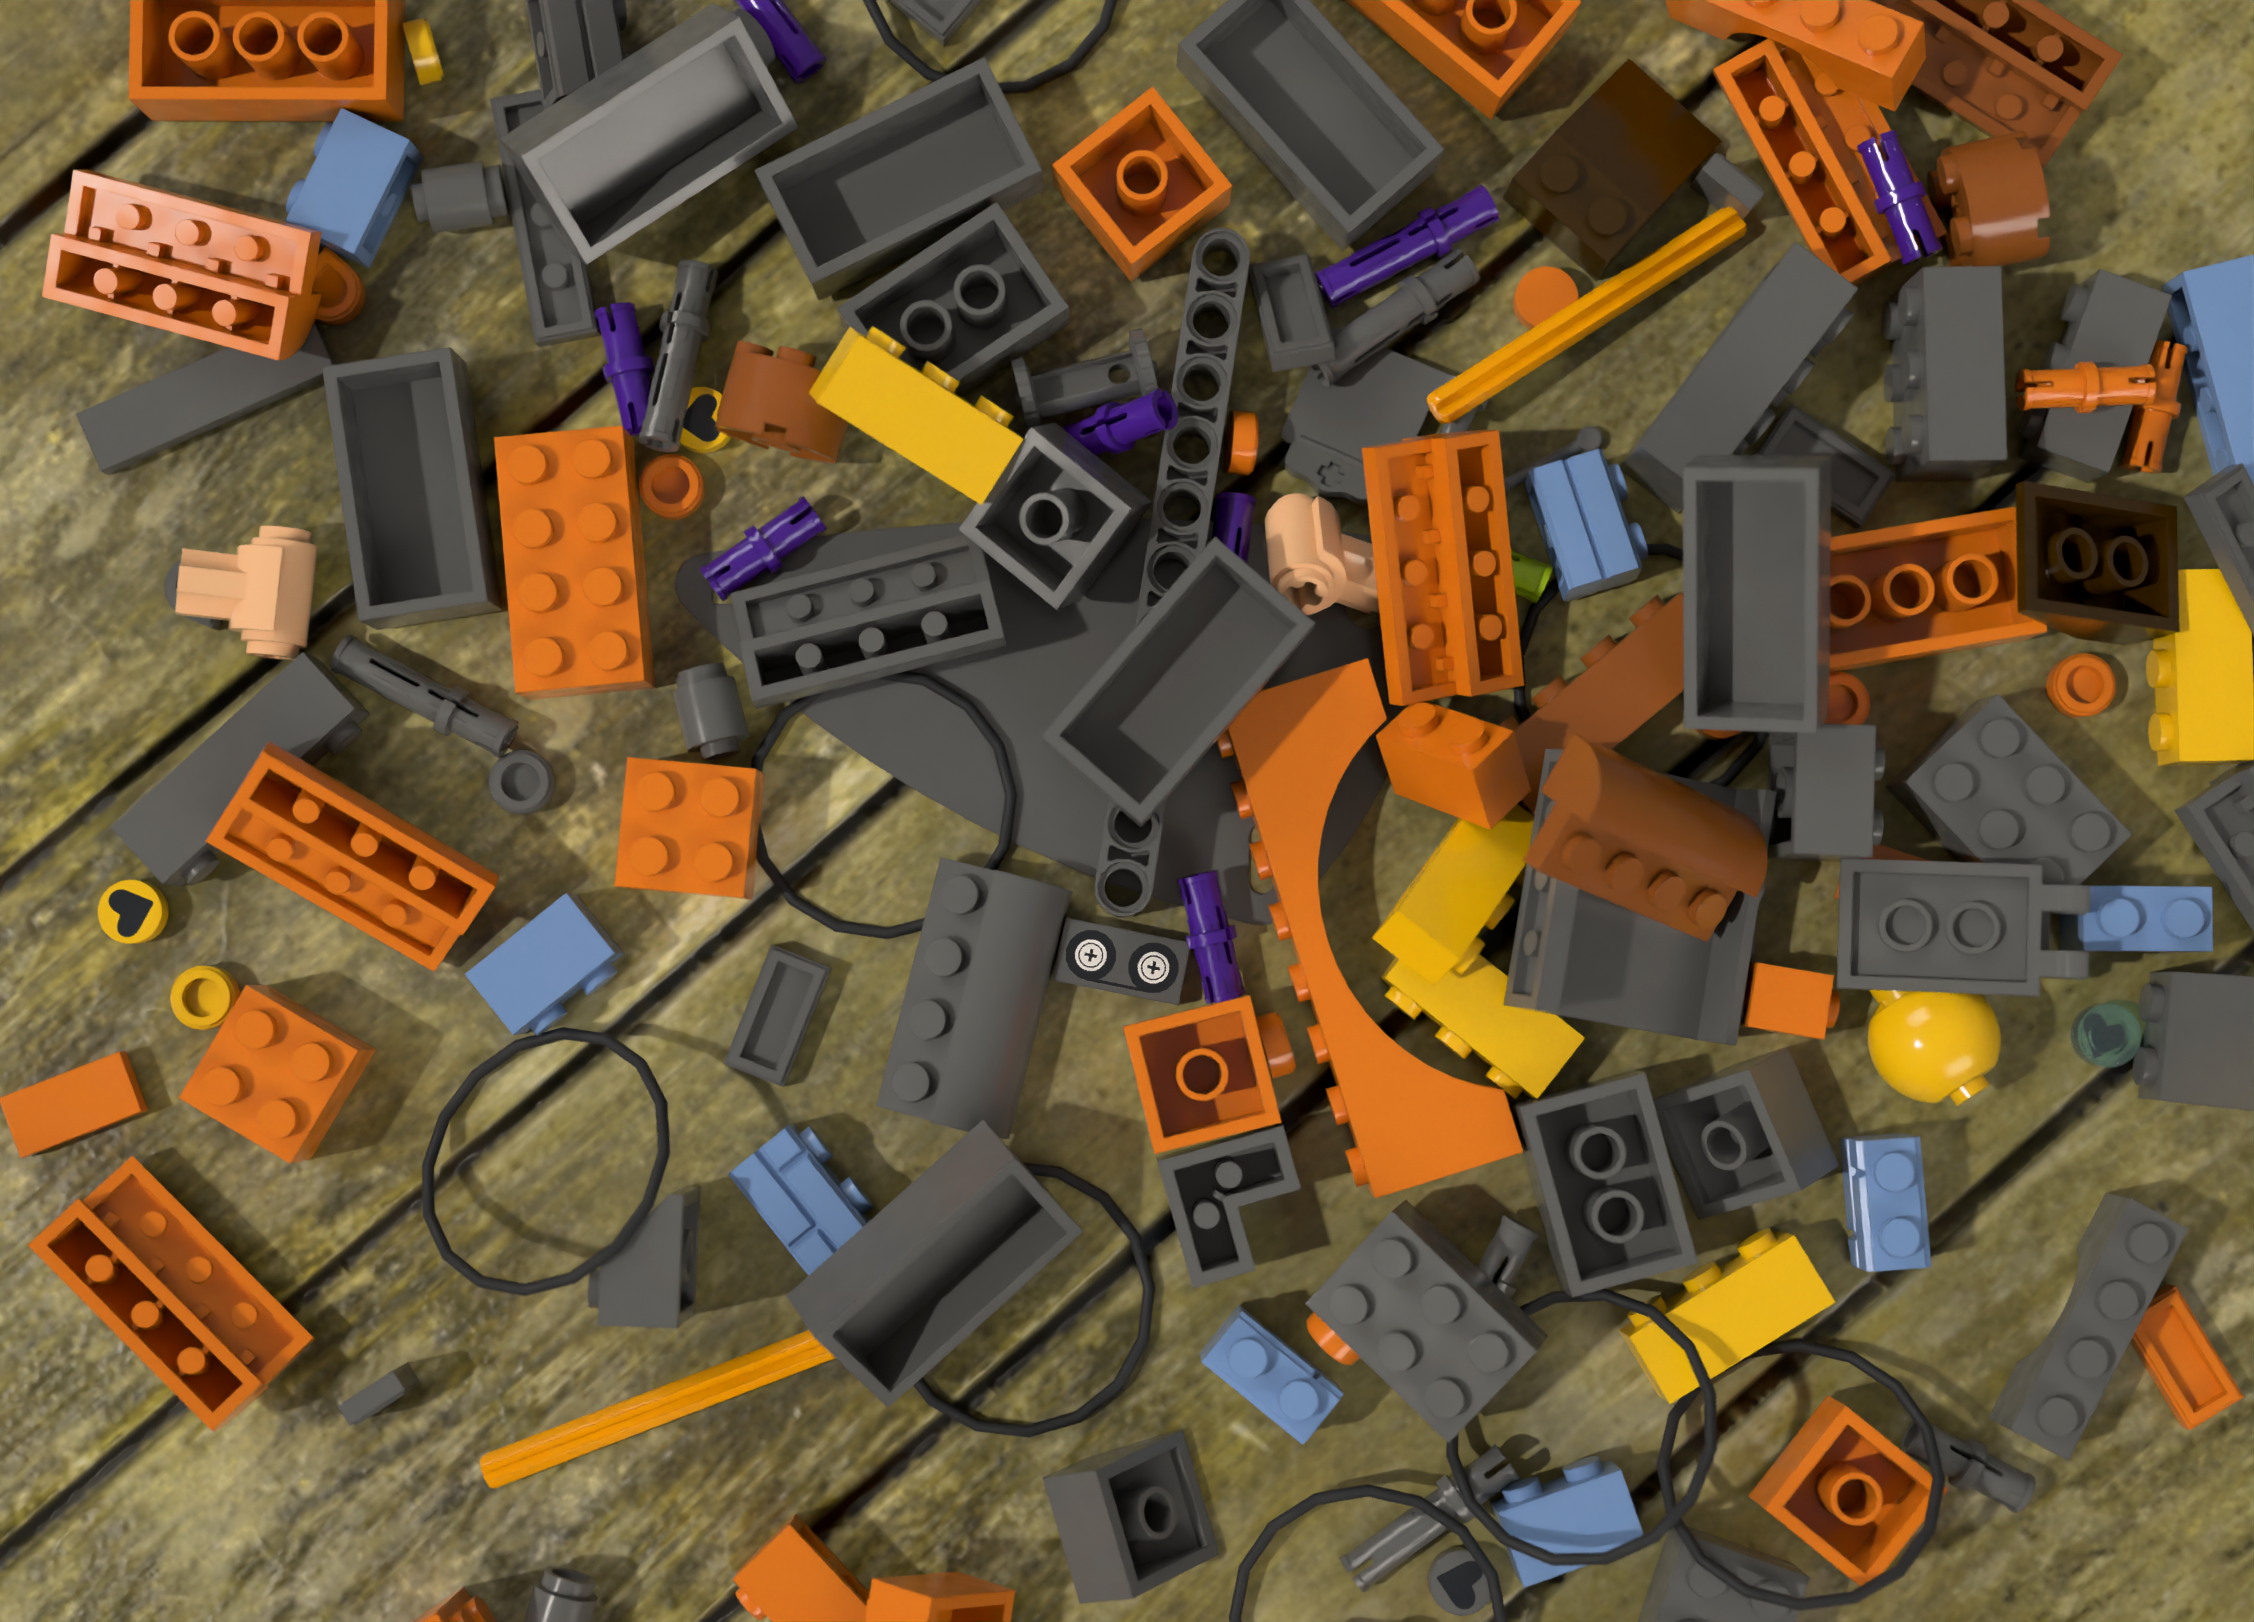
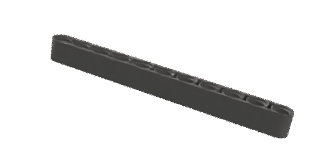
(1179, 479)

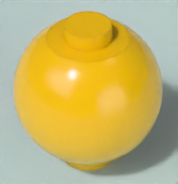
(1934, 1043)

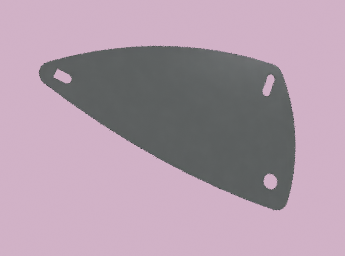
(1030, 684)

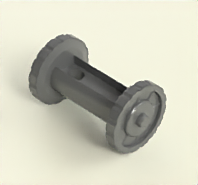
(1084, 382)

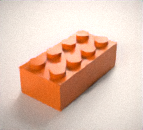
(1475, 44)
(267, 59)
(574, 563)
(1925, 590)

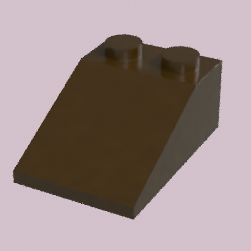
(1610, 168)
(2096, 564)

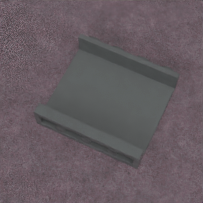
(1626, 970)

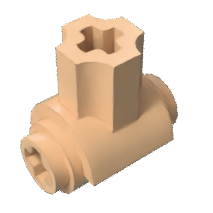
(1313, 558)
(259, 590)

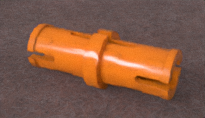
(2085, 387)
(2152, 423)

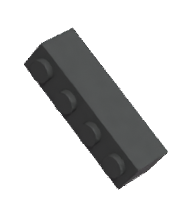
(297, 710)

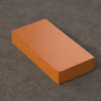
(73, 1104)
(2183, 1360)

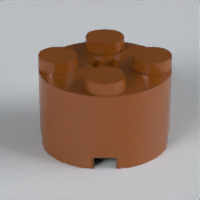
(1990, 202)
(771, 404)

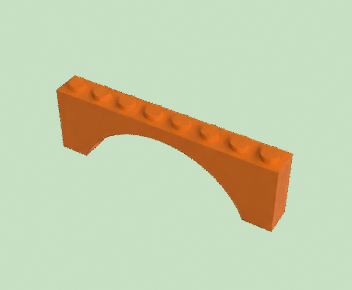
(1401, 1113)

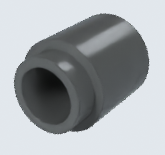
(460, 196)
(710, 711)
(562, 1597)

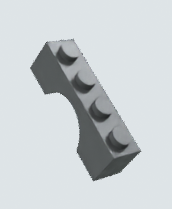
(2116, 1279)

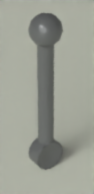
(1586, 440)

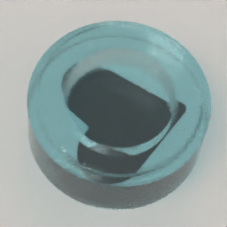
(2105, 1035)

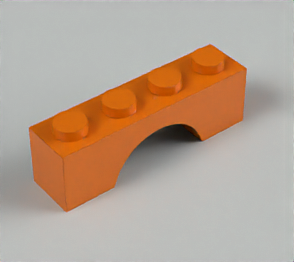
(1853, 41)

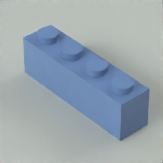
(2215, 320)

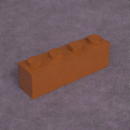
(1613, 695)

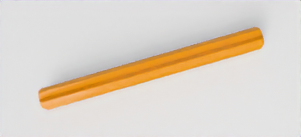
(1585, 315)
(652, 1409)

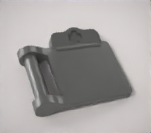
(1364, 408)

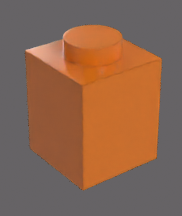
(1790, 1001)

